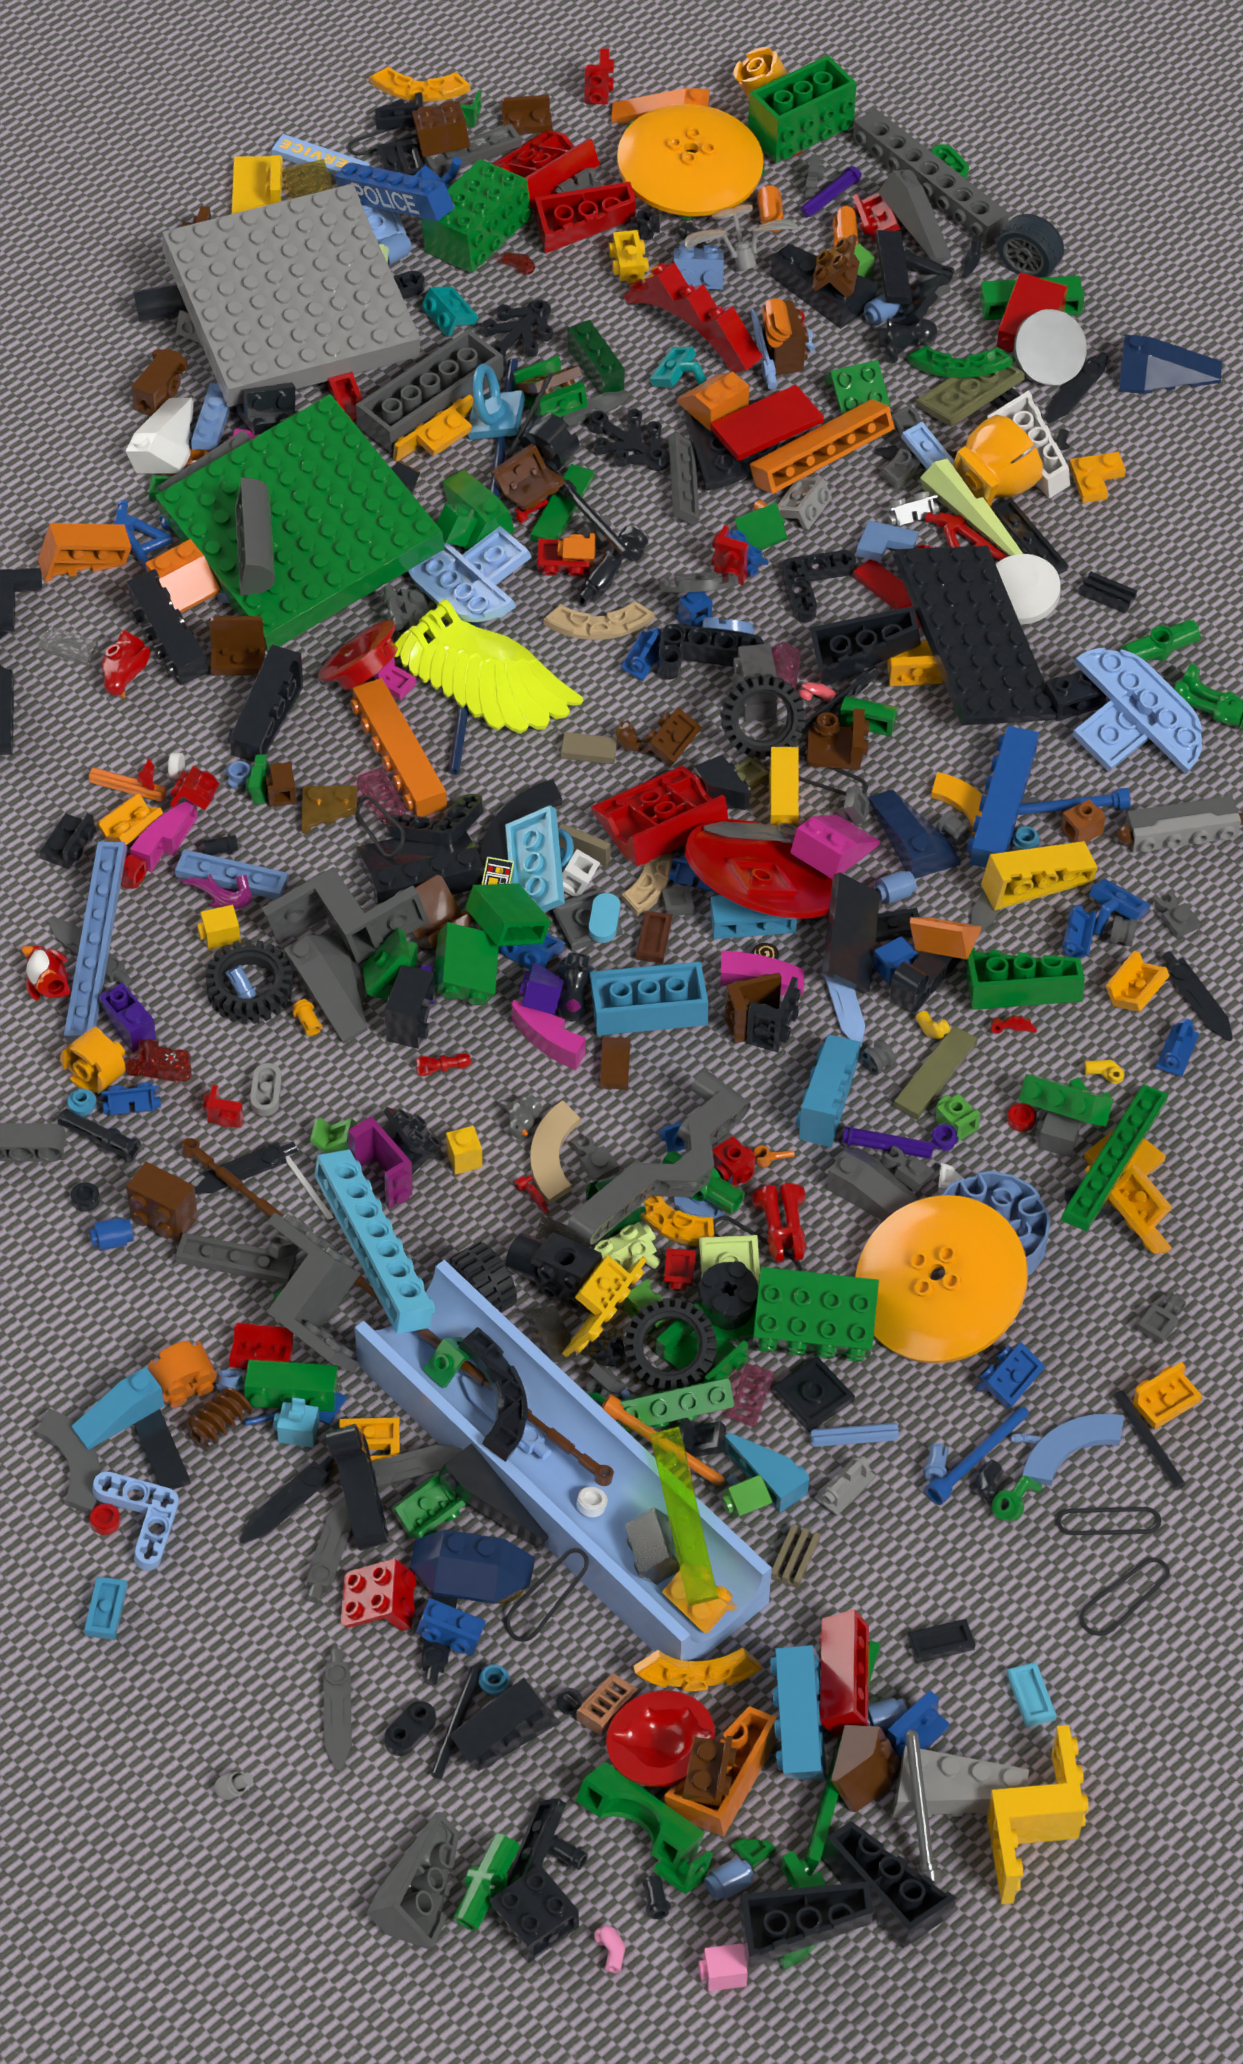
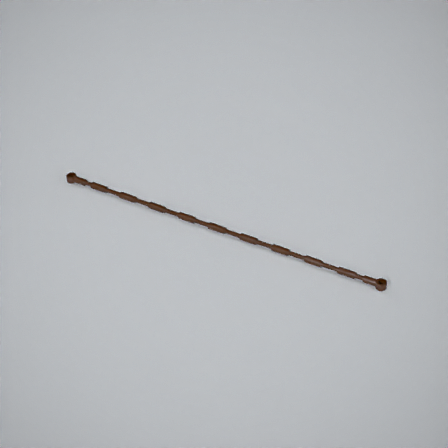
(602, 1473)

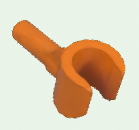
(765, 1161)

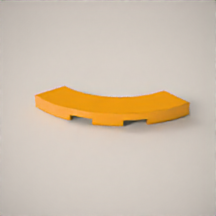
(432, 89)
(957, 794)
(676, 1224)
(697, 1675)

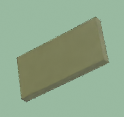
(963, 396)

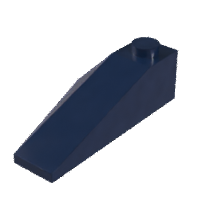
(1158, 364)
(914, 839)

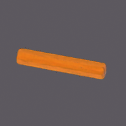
(125, 784)

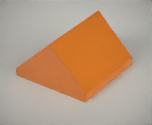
(944, 936)

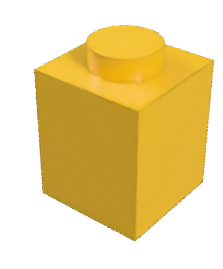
(219, 927)
(464, 1150)

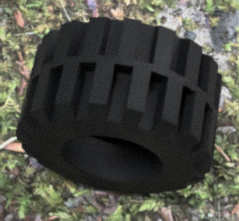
(487, 1274)

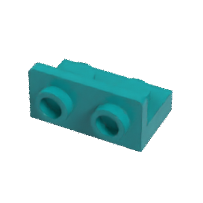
(447, 309)

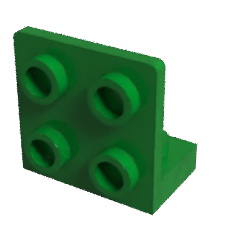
(857, 385)

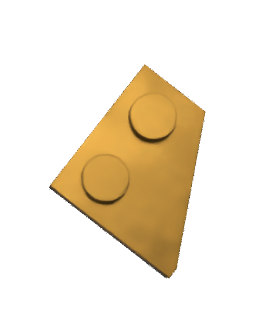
(327, 805)

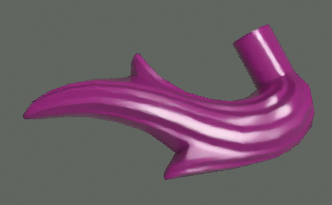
(221, 896)

